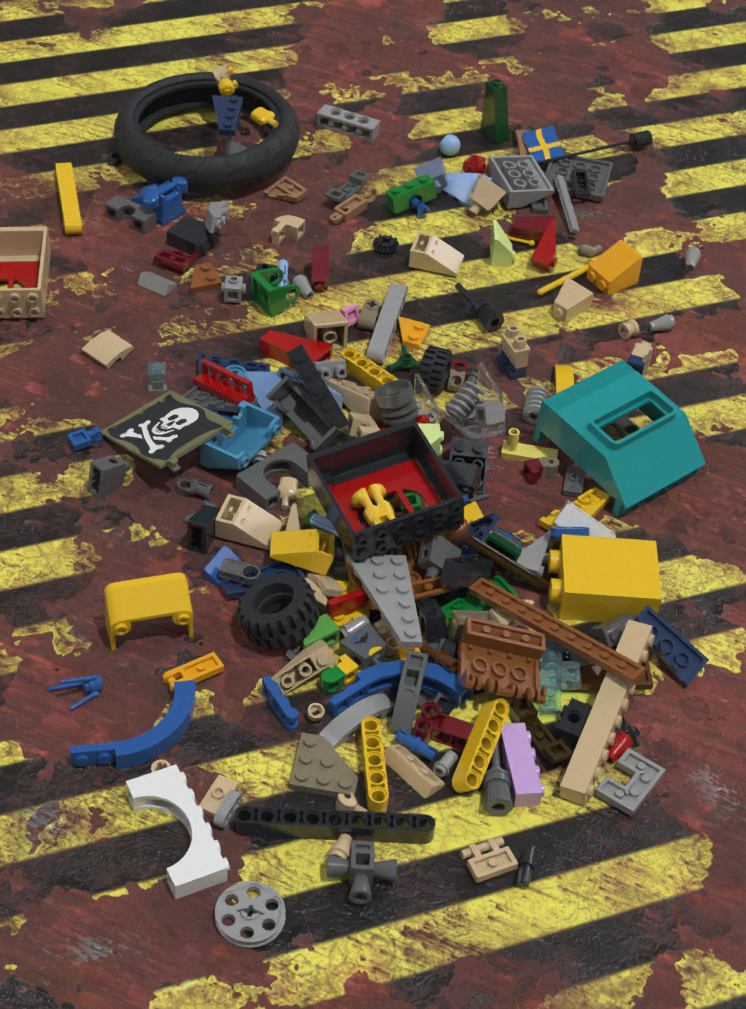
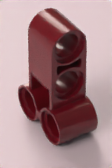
(441, 727)

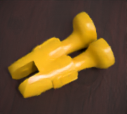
(373, 514)

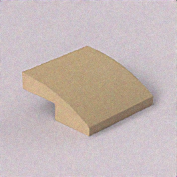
(107, 348)

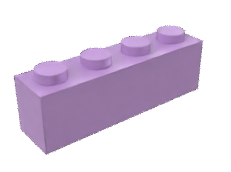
(520, 764)

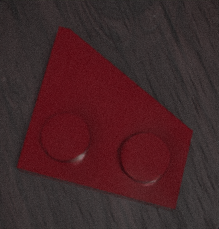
(175, 259)

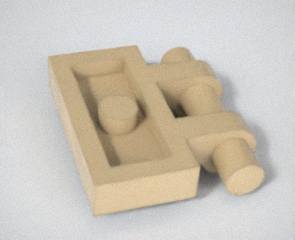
(490, 864)

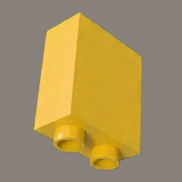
(603, 577)

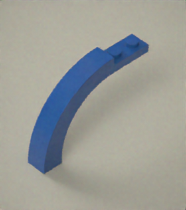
(388, 676)
(148, 745)

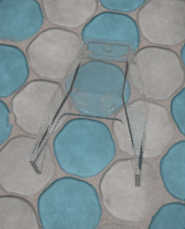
(468, 429)

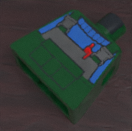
(505, 543)

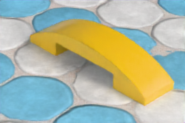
(563, 377)

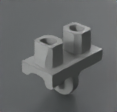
(331, 368)

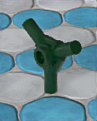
(404, 362)

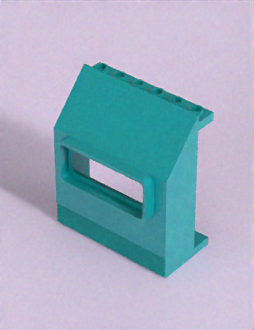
(637, 464)

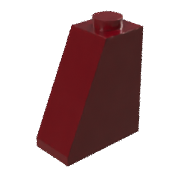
(530, 227)
(320, 267)

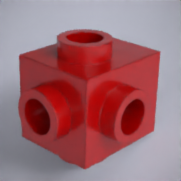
(474, 164)

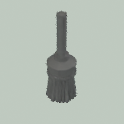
(497, 787)

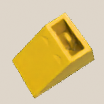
(304, 549)

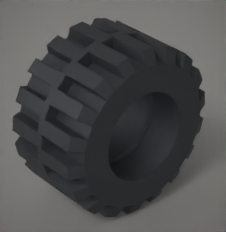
(435, 368)

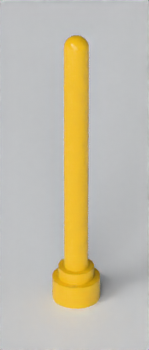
(559, 282)

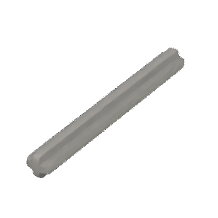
(567, 205)

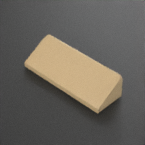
(412, 770)

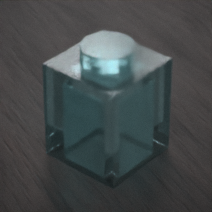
(157, 376)

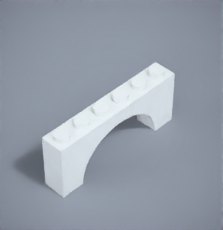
(168, 792)

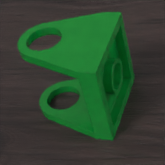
(267, 295)

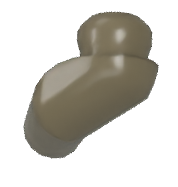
(589, 251)

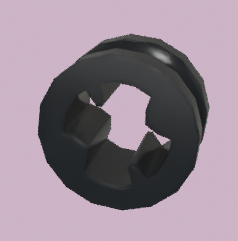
(114, 159)

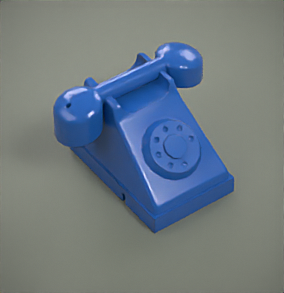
(164, 199)

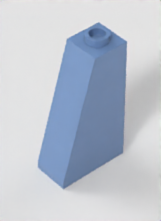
(262, 384)

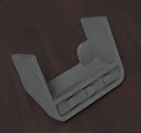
(300, 407)

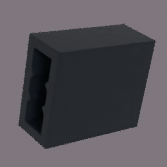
(191, 236)

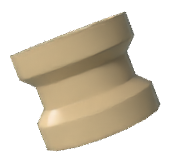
(628, 329)

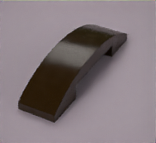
(541, 738)

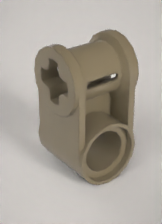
(369, 315)

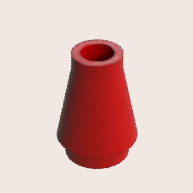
(621, 744)

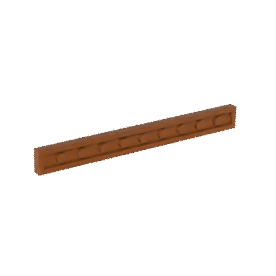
(557, 631)

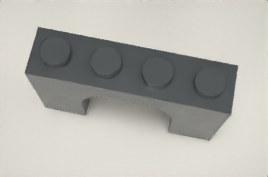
(258, 489)

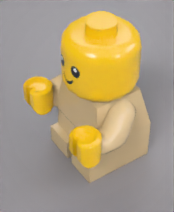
(223, 81)

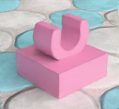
(351, 313)

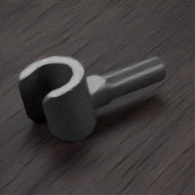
(472, 497)
(291, 654)

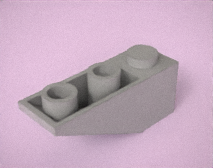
(536, 555)

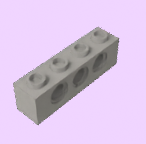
(348, 123)

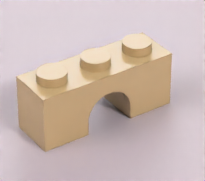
(360, 425)

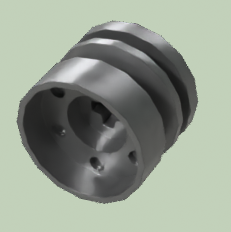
(396, 402)

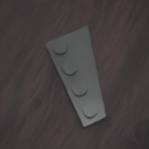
(211, 401)

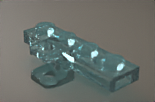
(556, 676)

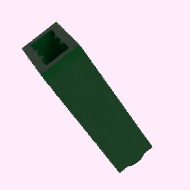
(495, 112)

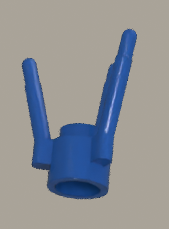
(90, 684)

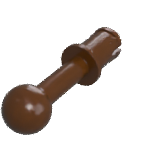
(441, 658)

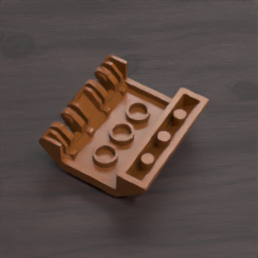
(421, 587)
(501, 659)

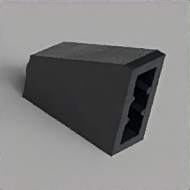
(202, 529)

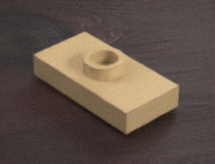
(216, 794)

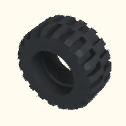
(285, 626)

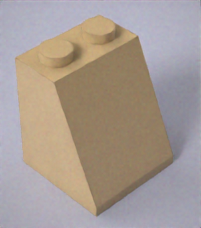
(327, 327)

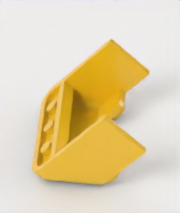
(146, 600)

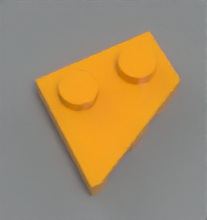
(412, 332)

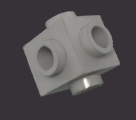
(233, 289)

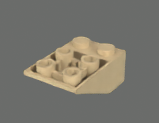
(434, 255)
(245, 523)

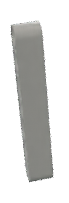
(387, 323)

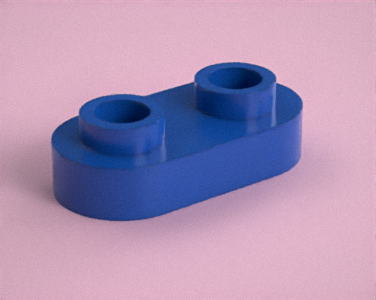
(558, 531)

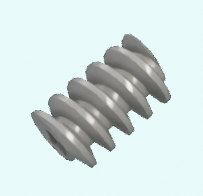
(462, 400)
(532, 403)

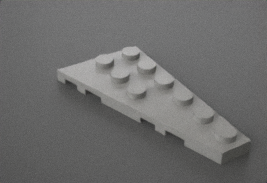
(390, 589)

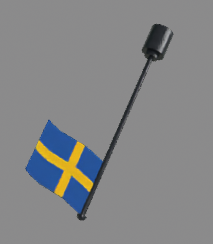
(547, 148)

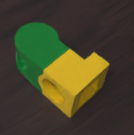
(339, 676)

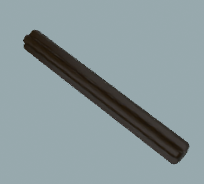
(508, 564)

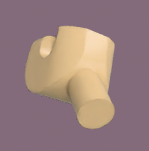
(346, 804)

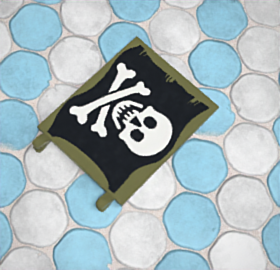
(167, 429)

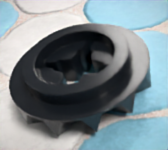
(381, 244)

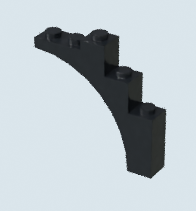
(317, 387)

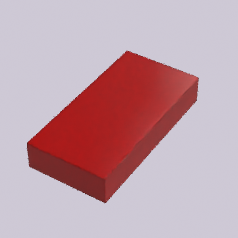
(346, 603)

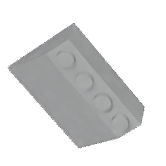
(519, 178)

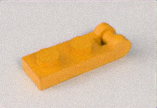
(195, 670)

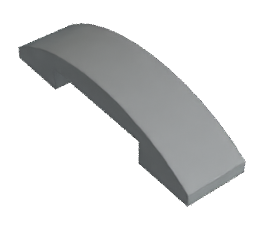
(348, 721)

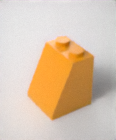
(615, 268)

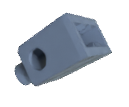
(436, 170)

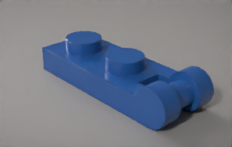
(280, 704)

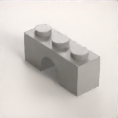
(486, 412)

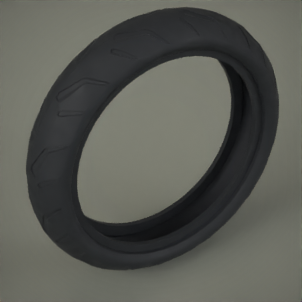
(204, 173)

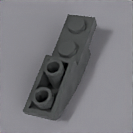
(409, 691)

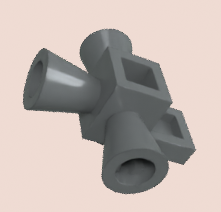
(361, 870)

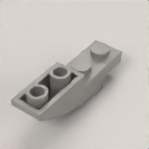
(216, 215)

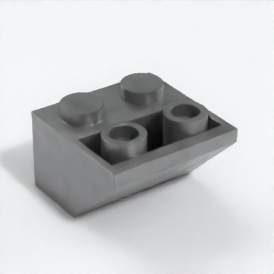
(611, 631)

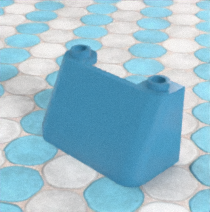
(252, 431)

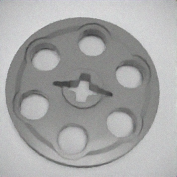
(259, 917)

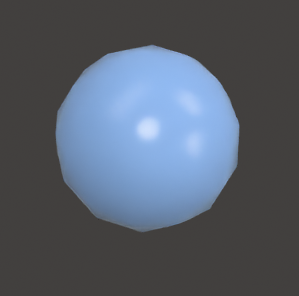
(450, 145)

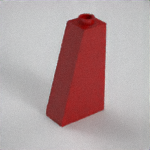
(277, 344)

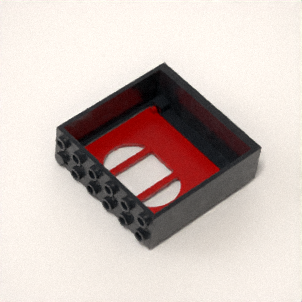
(388, 460)

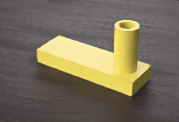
(521, 452)

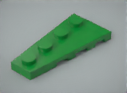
(472, 603)

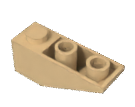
(304, 666)

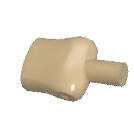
(289, 491)

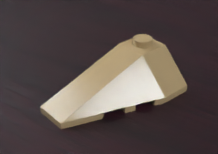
(356, 398)

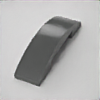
(353, 186)

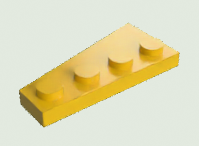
(589, 502)

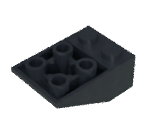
(473, 453)

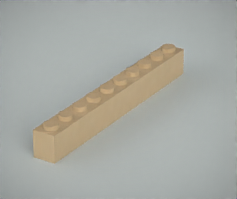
(604, 718)

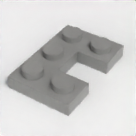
(630, 797)

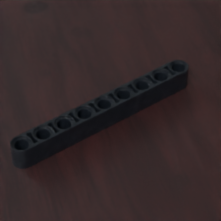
(332, 823)

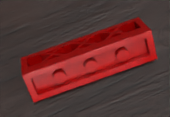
(224, 388)

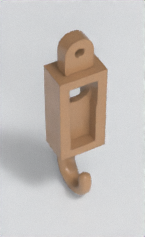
(354, 205)

